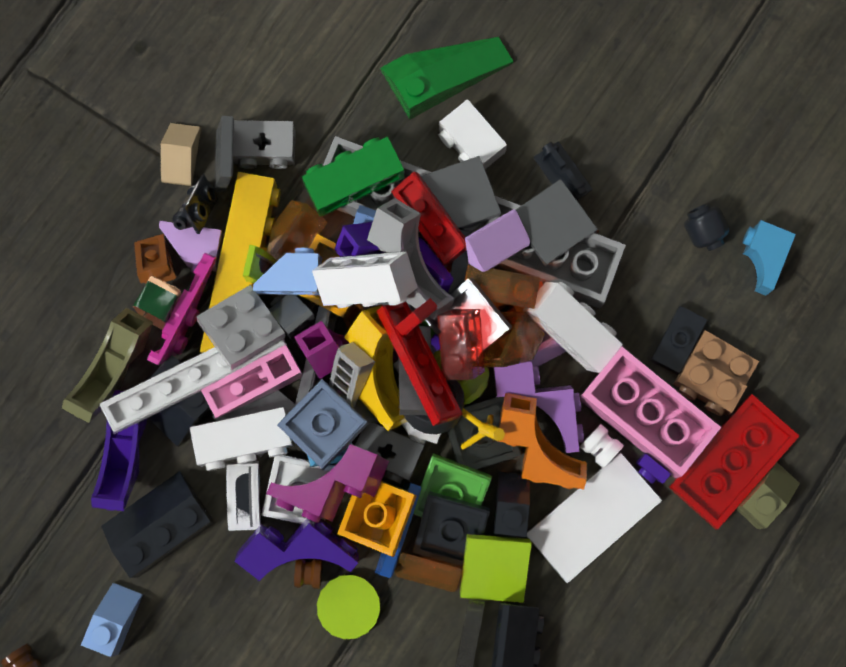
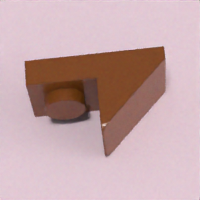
(154, 259)

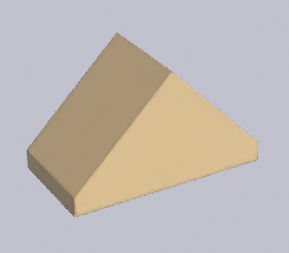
(179, 154)

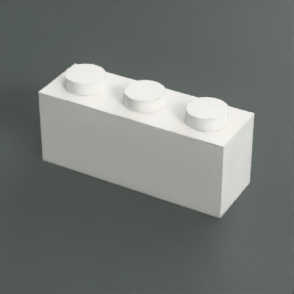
(365, 279)
(574, 326)
(240, 439)

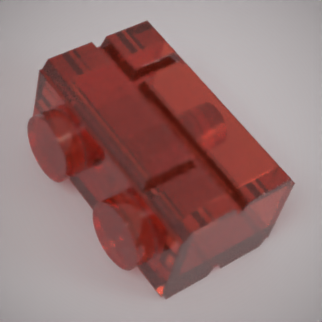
(461, 344)

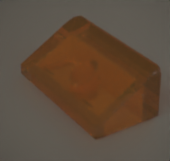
(428, 572)

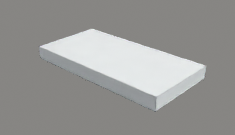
(593, 518)

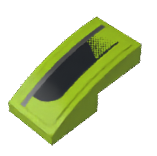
(257, 263)

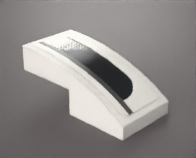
(243, 496)

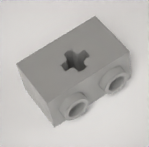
(251, 134)

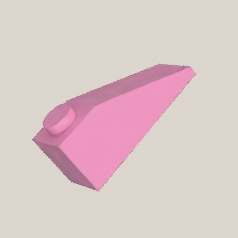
(252, 382)

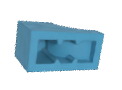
(768, 250)

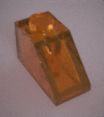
(294, 229)
(506, 286)
(517, 344)

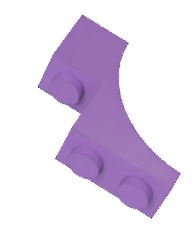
(557, 402)

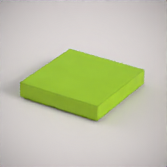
(495, 568)

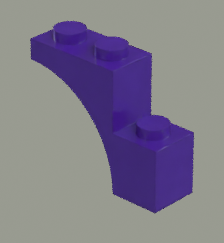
(354, 243)
(118, 467)
(311, 540)

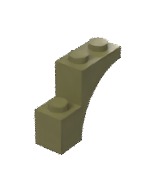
(121, 345)

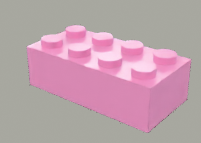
(649, 413)

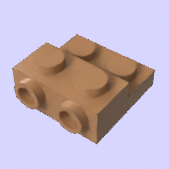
(715, 374)

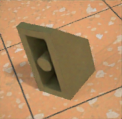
(768, 497)

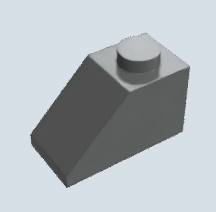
(291, 315)

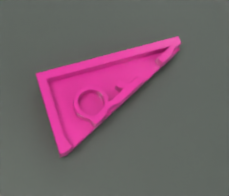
(184, 314)

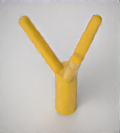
(485, 429)

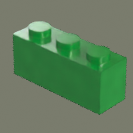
(353, 175)

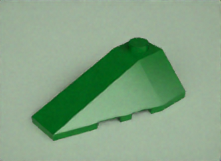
(437, 74)

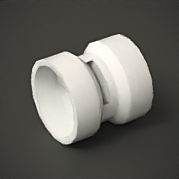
(601, 446)

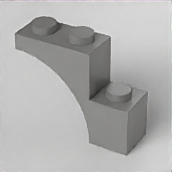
(397, 231)

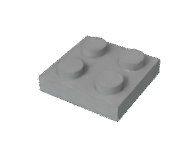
(240, 327)

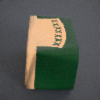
(157, 301)

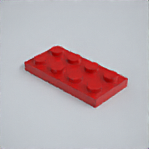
(734, 461)

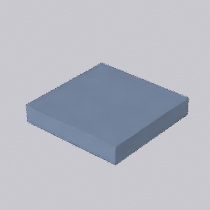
(322, 424)

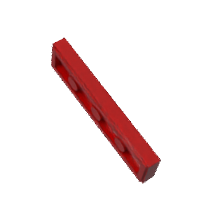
(420, 366)

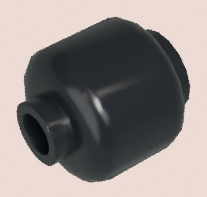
(706, 226)

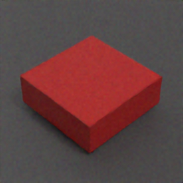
(416, 317)

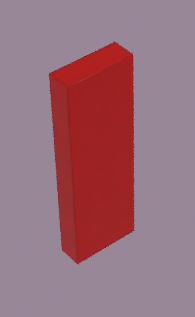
(434, 221)

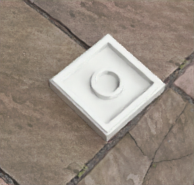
(290, 472)

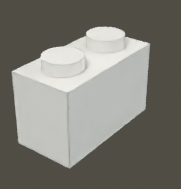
(471, 135)

